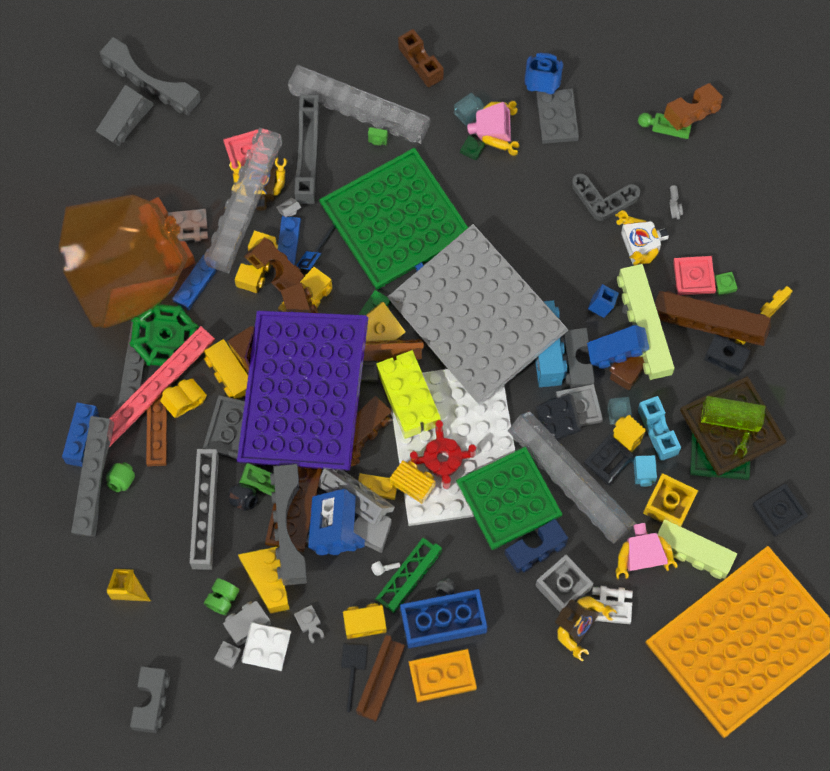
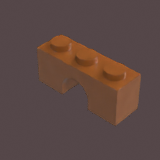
(705, 101)

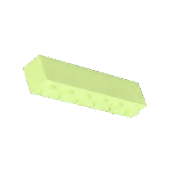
(644, 314)

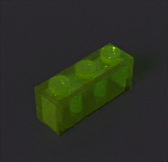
(733, 414)

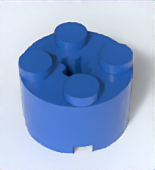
(543, 73)

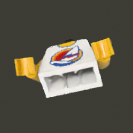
(640, 238)

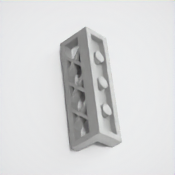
(368, 503)

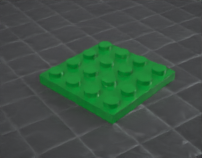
(508, 498)

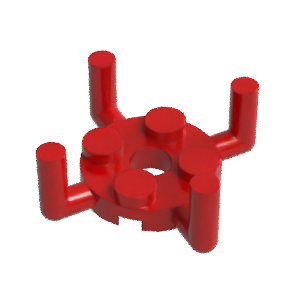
(446, 446)

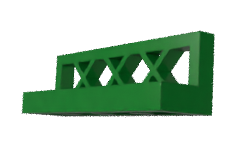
(415, 577)

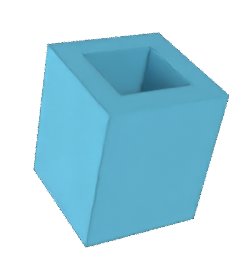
(645, 470)

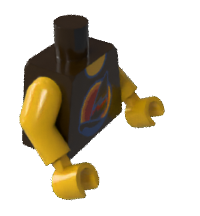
(273, 185)
(577, 619)

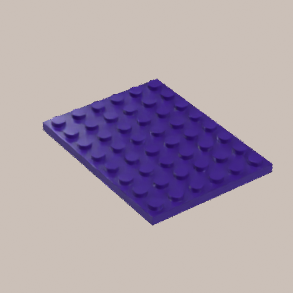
(303, 390)

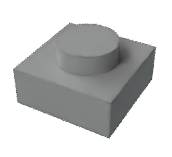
(289, 207)
(228, 655)

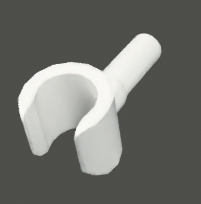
(378, 569)

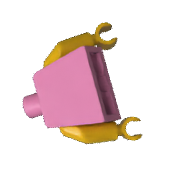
(494, 125)
(644, 552)

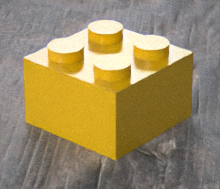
(670, 500)

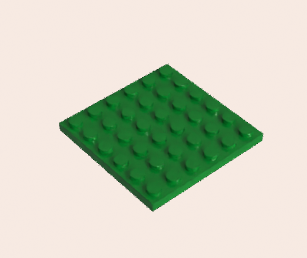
(394, 218)

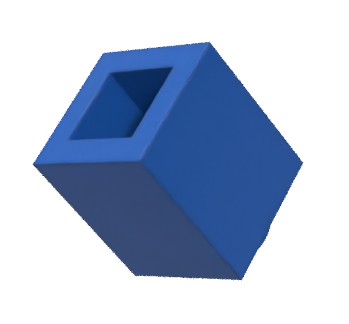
(603, 301)

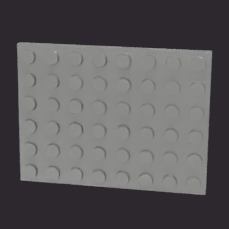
(477, 314)

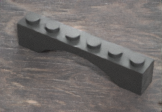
(179, 95)
(307, 149)
(95, 454)
(292, 562)

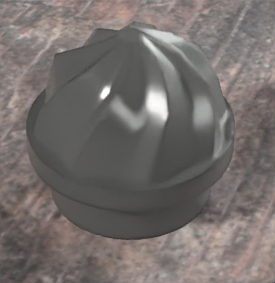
(445, 587)

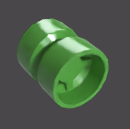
(221, 597)

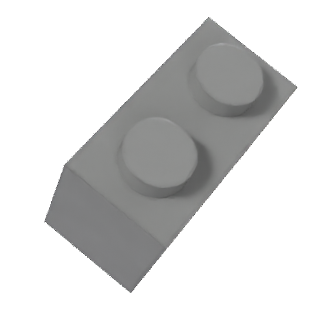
(239, 624)

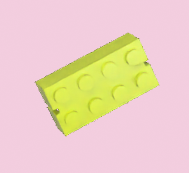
(408, 394)

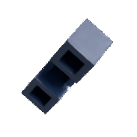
(523, 557)

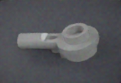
(676, 209)

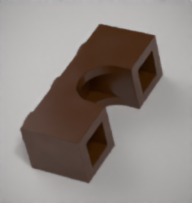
(426, 67)
(265, 252)

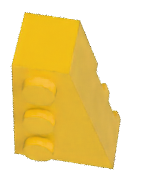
(263, 573)

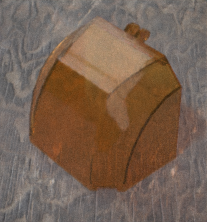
(120, 257)

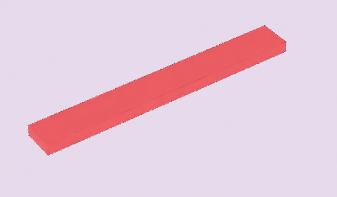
(159, 381)

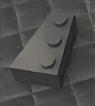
(124, 115)

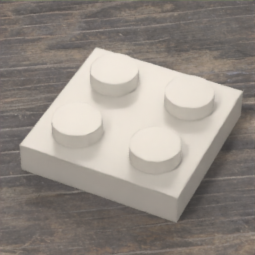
(266, 646)

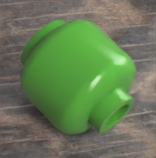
(120, 477)

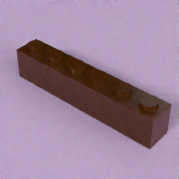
(713, 318)

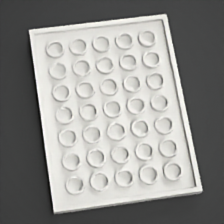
(466, 424)

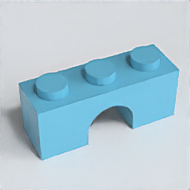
(662, 438)

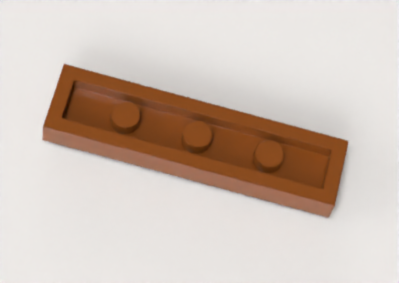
(156, 434)

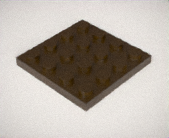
(721, 441)

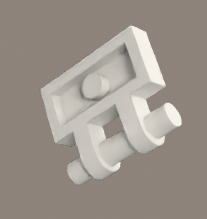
(623, 608)

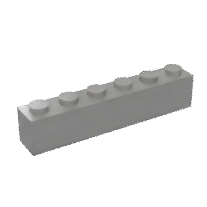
(204, 509)

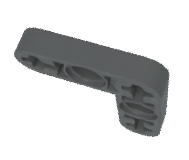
(599, 202)

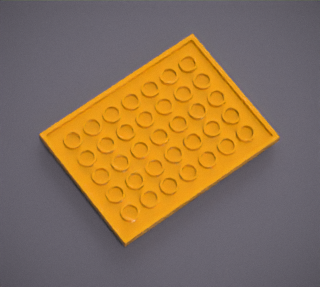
(744, 641)

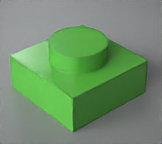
(377, 136)
(725, 283)

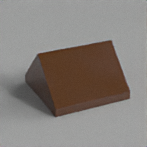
(242, 346)

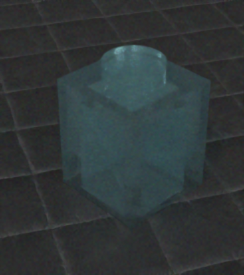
(467, 108)
(618, 408)

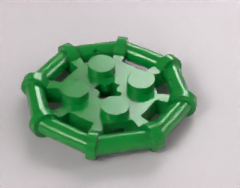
(156, 327)

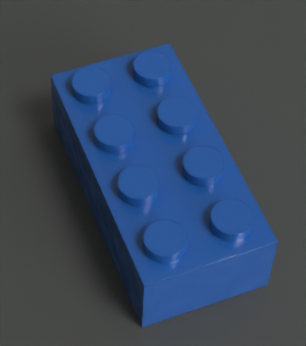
(443, 618)

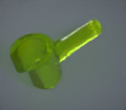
(743, 444)

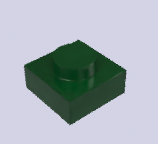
(472, 148)

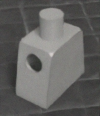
(376, 535)

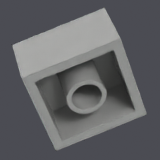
(563, 583)

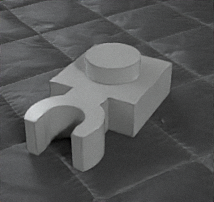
(308, 621)

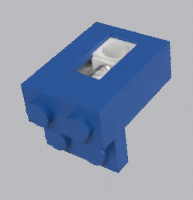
(333, 523)

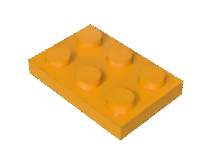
(442, 675)

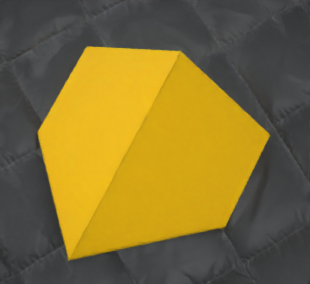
(126, 586)

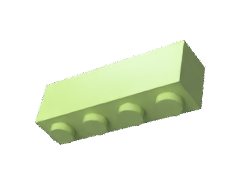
(697, 550)

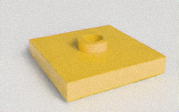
(382, 324)

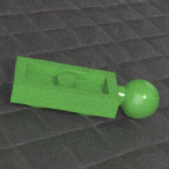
(662, 125)
(257, 479)

